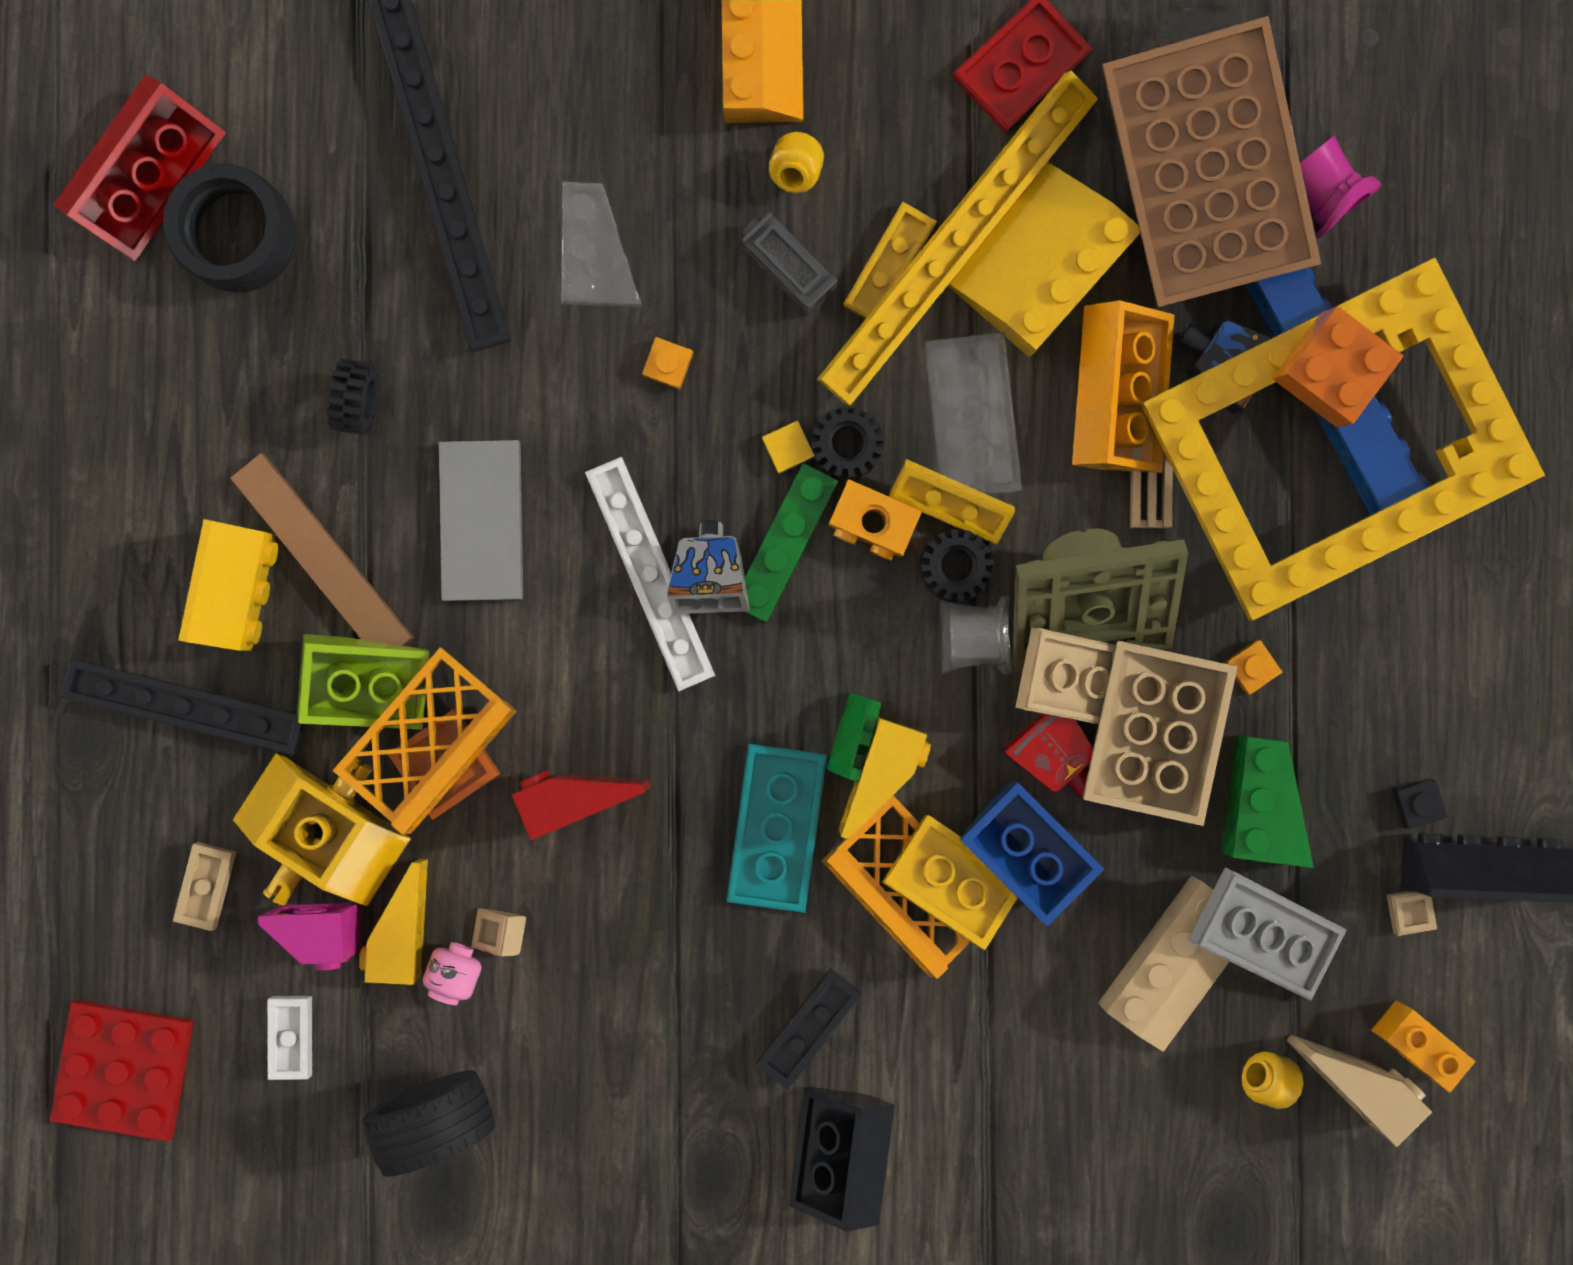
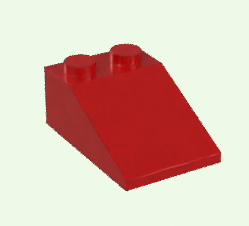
(565, 798)

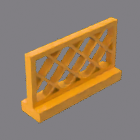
(450, 765)
(880, 903)

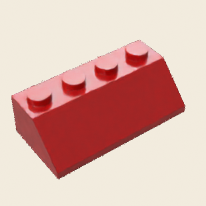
(137, 165)

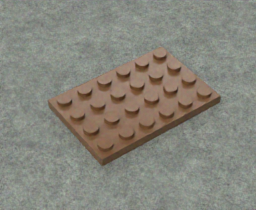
(1212, 162)

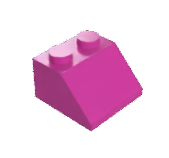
(316, 932)

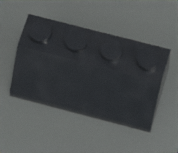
(1488, 869)

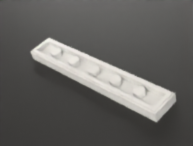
(648, 572)

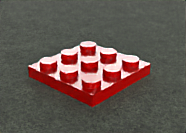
(121, 1070)

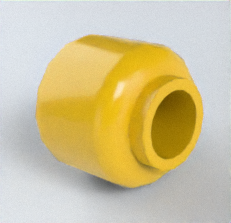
(796, 162)
(1272, 1080)

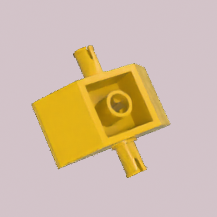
(355, 843)

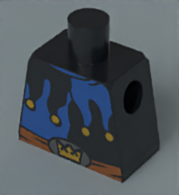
(1223, 344)

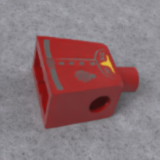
(1053, 752)

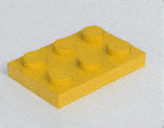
(950, 883)

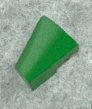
(853, 736)

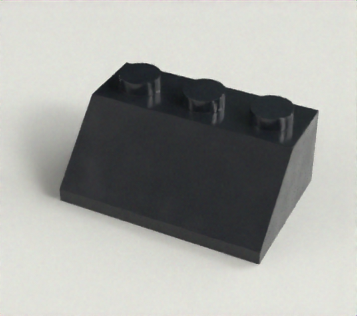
(841, 1157)

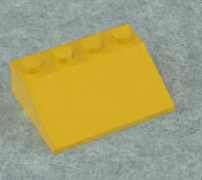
(1043, 257)

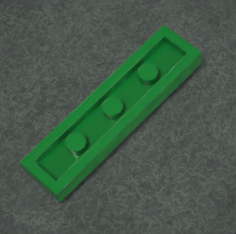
(787, 540)

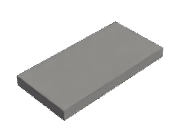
(481, 520)
(1267, 934)

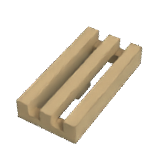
(1135, 496)

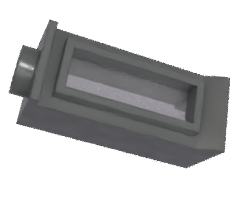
(787, 262)

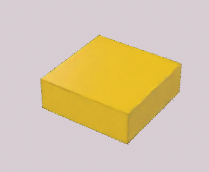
(788, 447)

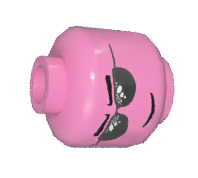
(451, 974)

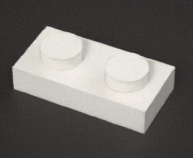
(289, 1037)

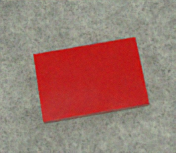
(1022, 63)

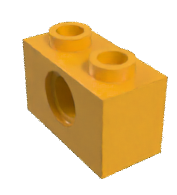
(897, 516)
(1423, 1046)

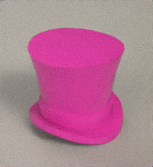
(1333, 186)

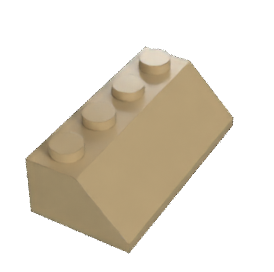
(1166, 972)

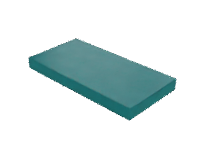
(776, 828)

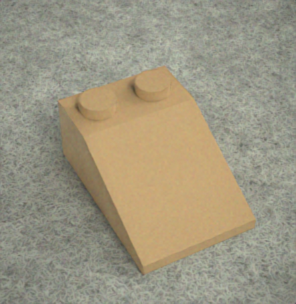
(1380, 1097)

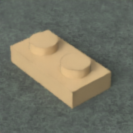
(204, 886)

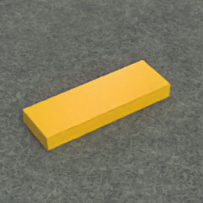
(890, 259)
(952, 501)

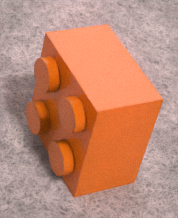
(1338, 367)

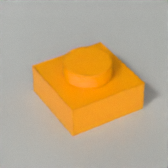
(667, 363)
(1254, 667)

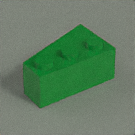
(1264, 805)

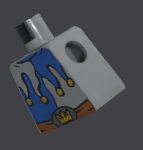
(708, 573)

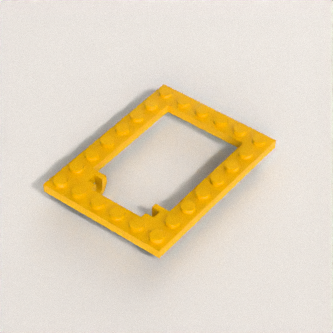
(1401, 313)

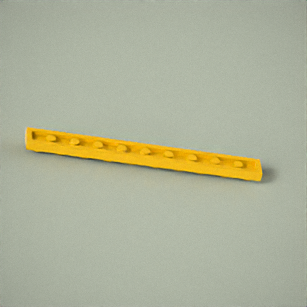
(957, 238)

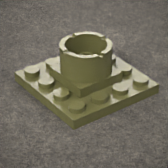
(1100, 591)

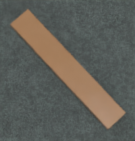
(319, 553)

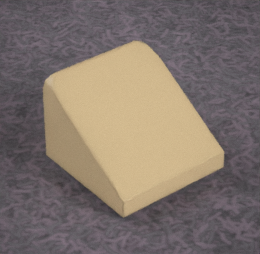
(498, 932)

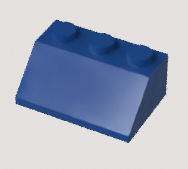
(1030, 852)

